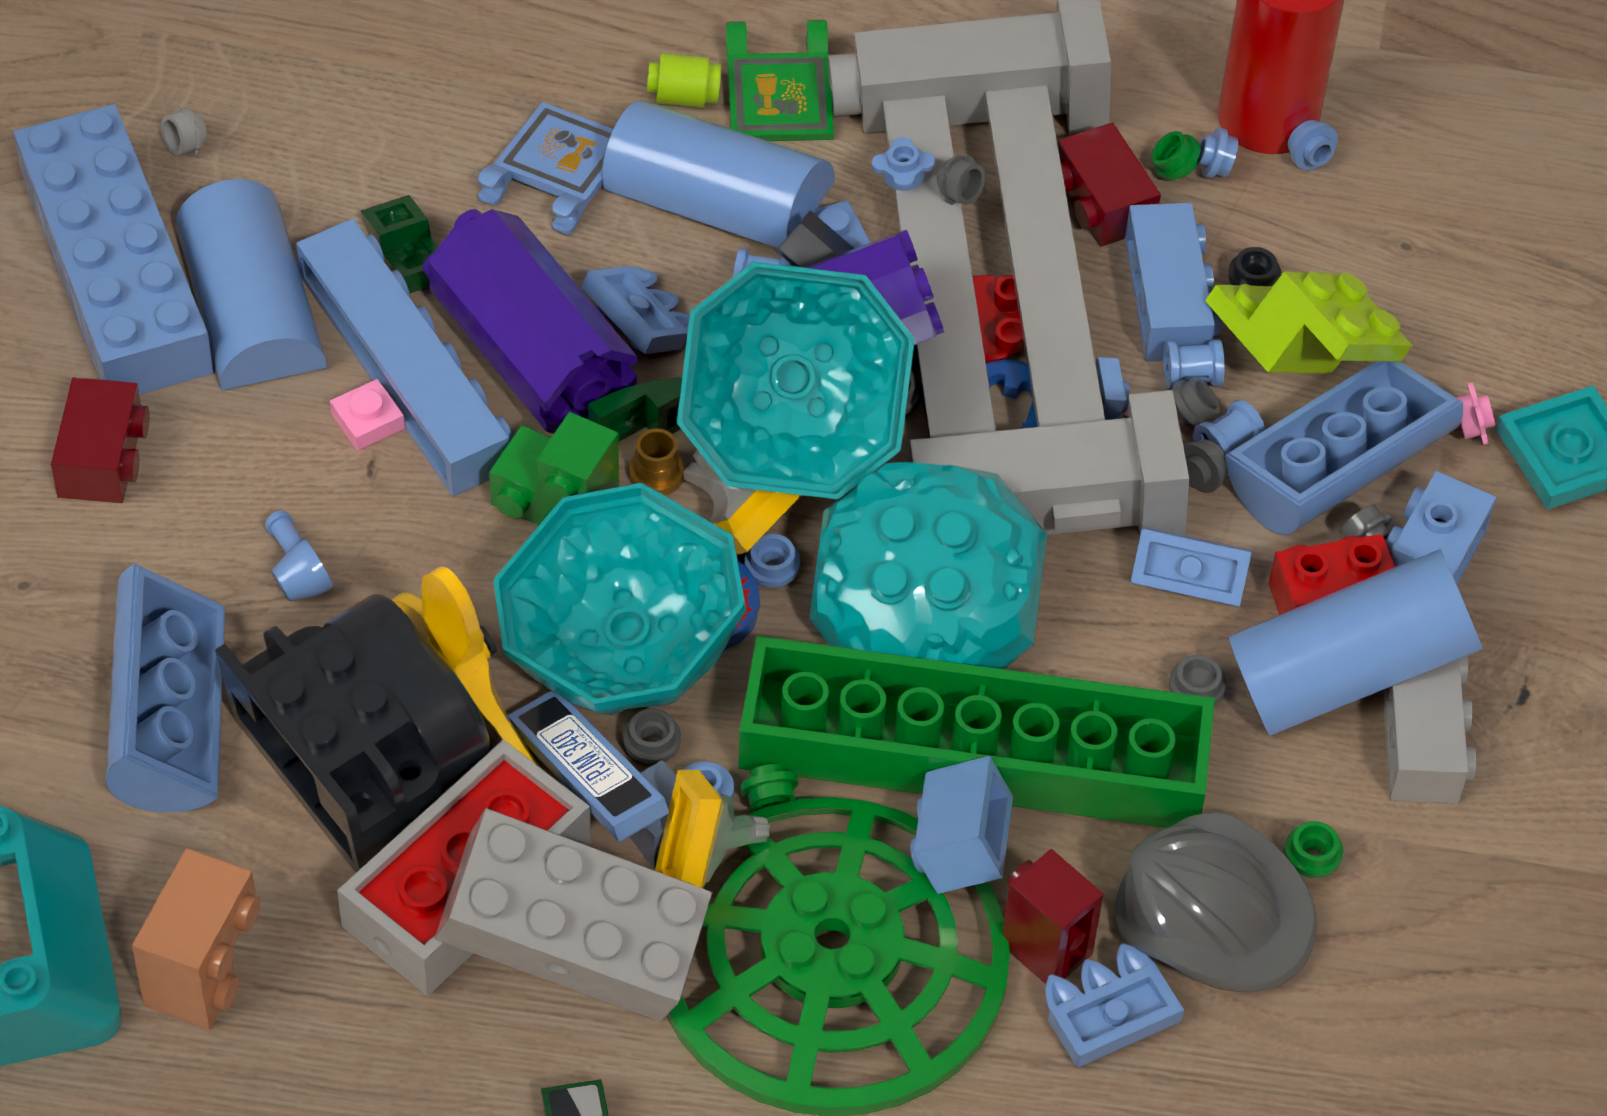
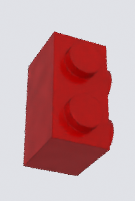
(1318, 570)

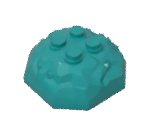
(795, 380)
(930, 567)
(620, 599)

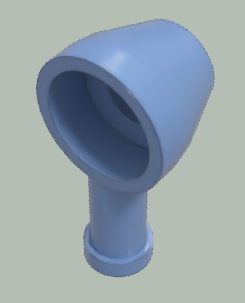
(300, 570)

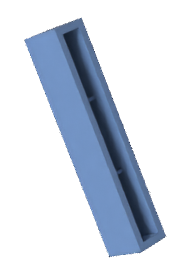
(400, 349)

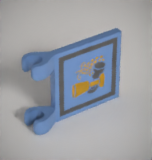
(556, 155)

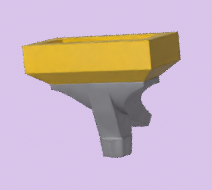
(737, 510)
(702, 830)

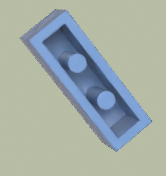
(1170, 277)

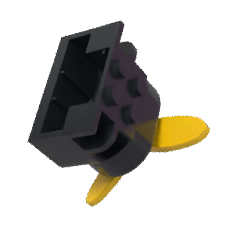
(373, 709)

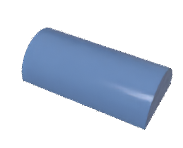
(713, 173)
(247, 284)
(1339, 444)
(1355, 642)
(164, 695)

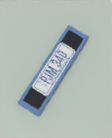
(589, 765)

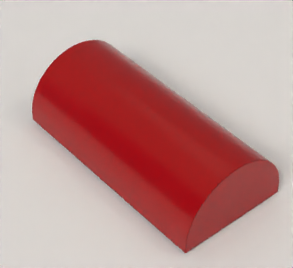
(1277, 69)

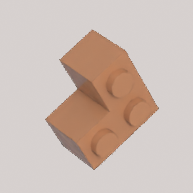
(190, 937)

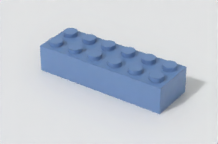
(113, 251)

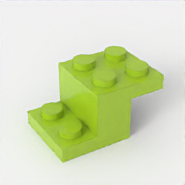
(1309, 322)

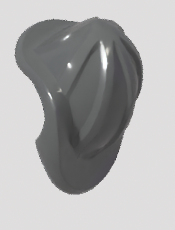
(1217, 904)

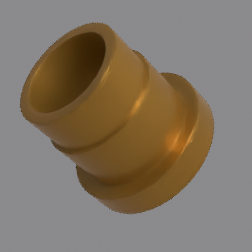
(657, 462)

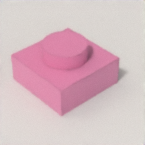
(367, 414)

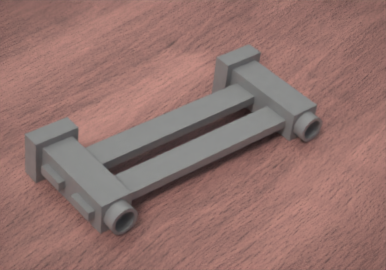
(1015, 75)

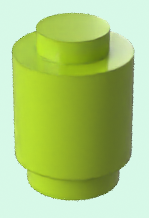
(684, 80)

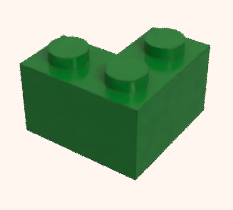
(543, 469)

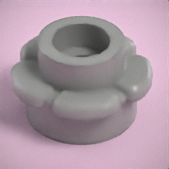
(183, 131)

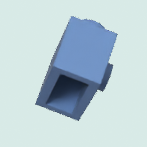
(1446, 518)
(962, 825)

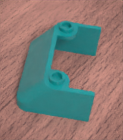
(68, 987)

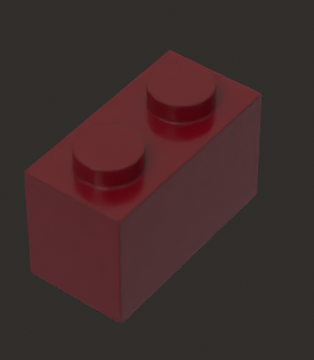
(1103, 181)
(99, 440)
(1051, 916)

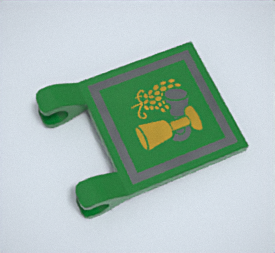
(780, 92)

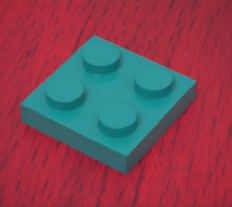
(1560, 445)

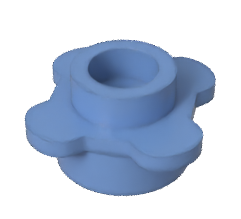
(903, 164)

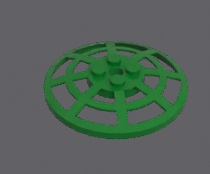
(843, 975)

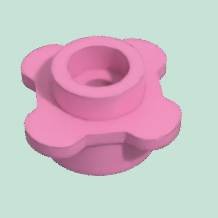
(1476, 415)

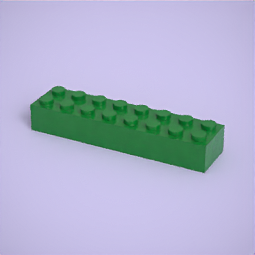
(1052, 737)

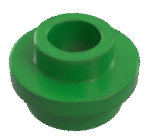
(1175, 155)
(769, 786)
(1318, 837)

